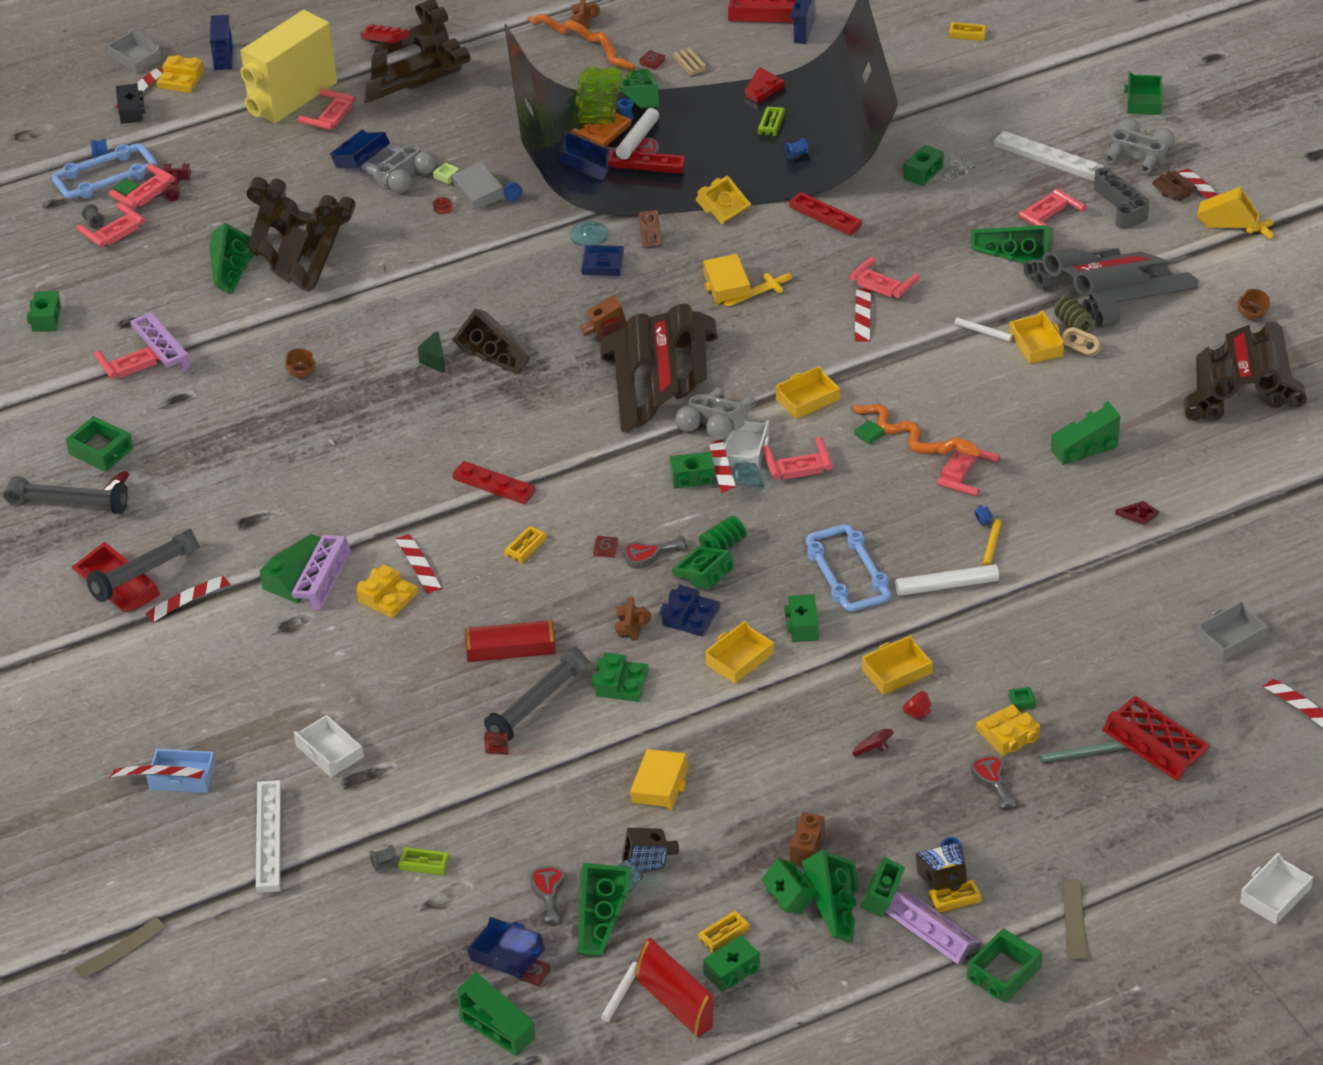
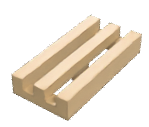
(693, 61)

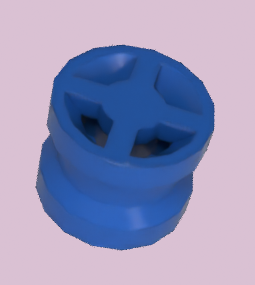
(99, 147)

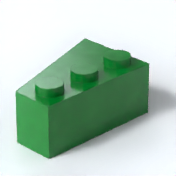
(1087, 437)
(494, 1015)

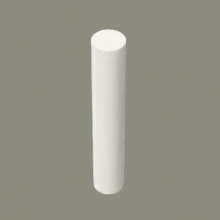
(637, 133)
(947, 580)

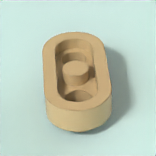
(1082, 342)

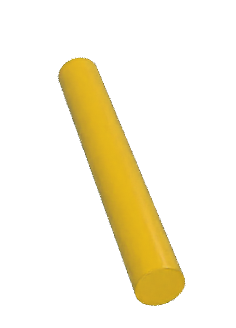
(992, 542)

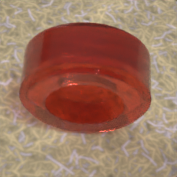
(442, 205)

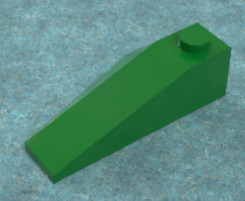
(641, 88)
(1014, 243)
(228, 256)
(285, 568)
(835, 885)
(599, 904)

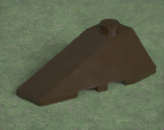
(489, 341)

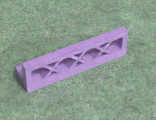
(161, 336)
(328, 570)
(932, 926)

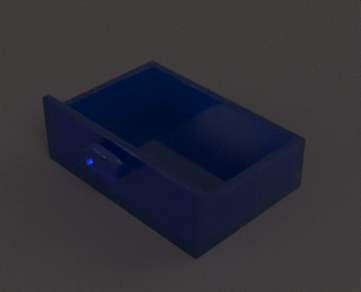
(803, 15)
(359, 149)
(583, 155)
(506, 947)

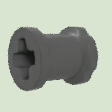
(93, 215)
(383, 857)

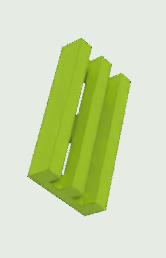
(770, 128)
(422, 863)

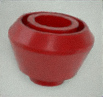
(918, 705)

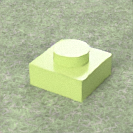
(444, 172)

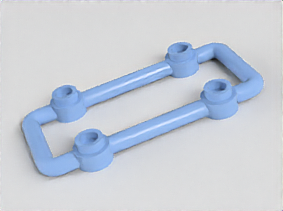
(87, 189)
(839, 591)

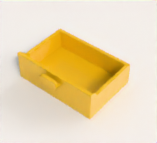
(726, 278)
(1037, 338)
(807, 392)
(738, 652)
(896, 665)
(660, 778)

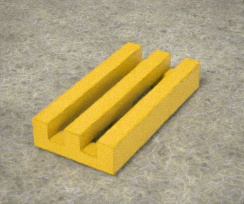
(967, 31)
(528, 545)
(956, 898)
(726, 933)

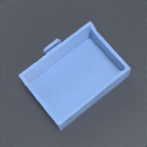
(182, 758)

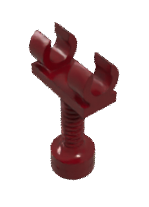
(172, 191)

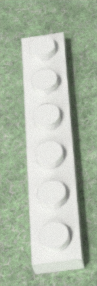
(1047, 155)
(268, 836)

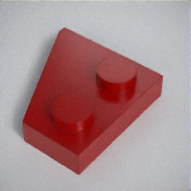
(763, 85)

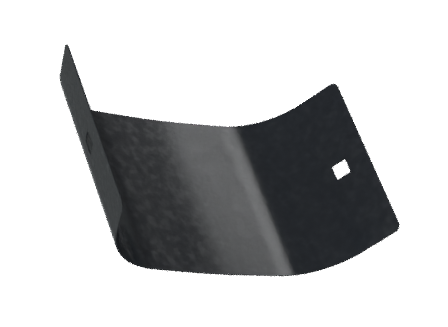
(719, 130)

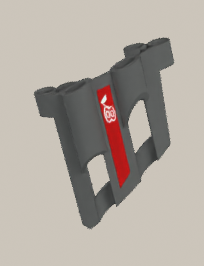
(1108, 278)

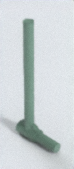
(1085, 750)

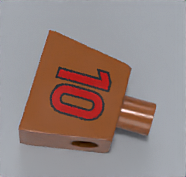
(604, 318)

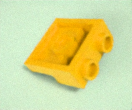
(180, 73)
(722, 199)
(386, 591)
(1009, 730)

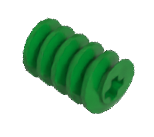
(724, 534)

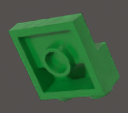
(704, 566)
(619, 678)

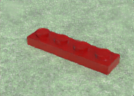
(384, 34)
(648, 161)
(825, 213)
(494, 482)

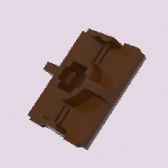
(1174, 185)

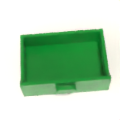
(1144, 94)

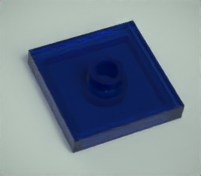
(602, 260)

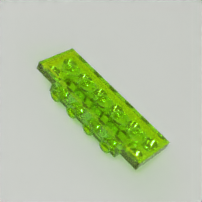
(598, 95)

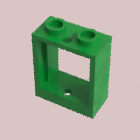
(112, 453)
(1014, 948)

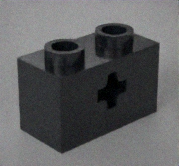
(129, 103)

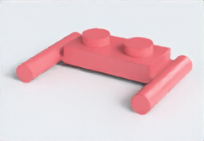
(333, 113)
(147, 190)
(1049, 206)
(116, 229)
(880, 283)
(129, 363)
(799, 465)
(957, 469)

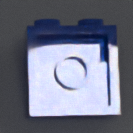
(688, 611)

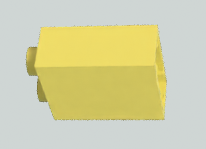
(288, 66)

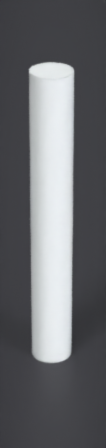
(983, 329)
(619, 993)

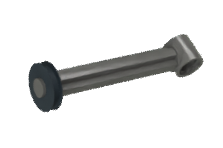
(20, 490)
(102, 584)
(569, 666)

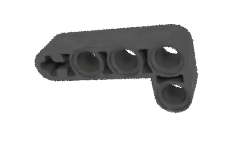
(1130, 203)

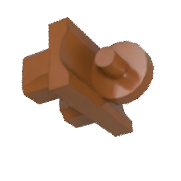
(584, 12)
(650, 228)
(631, 619)

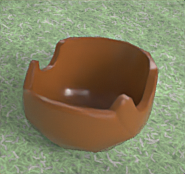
(1254, 304)
(300, 363)

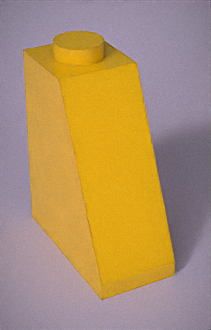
(1229, 210)

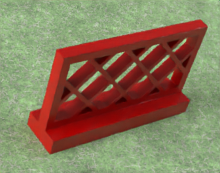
(1150, 746)

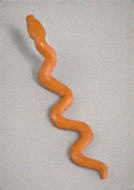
(586, 34)
(942, 447)

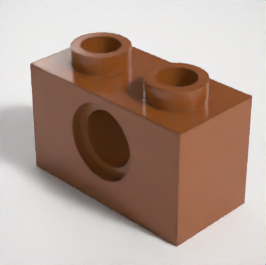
(807, 837)

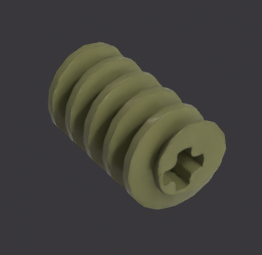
(1074, 314)

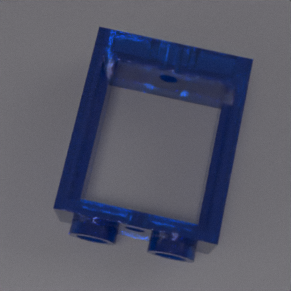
(221, 42)

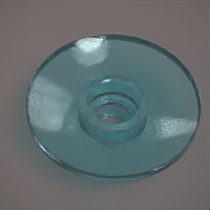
(589, 233)

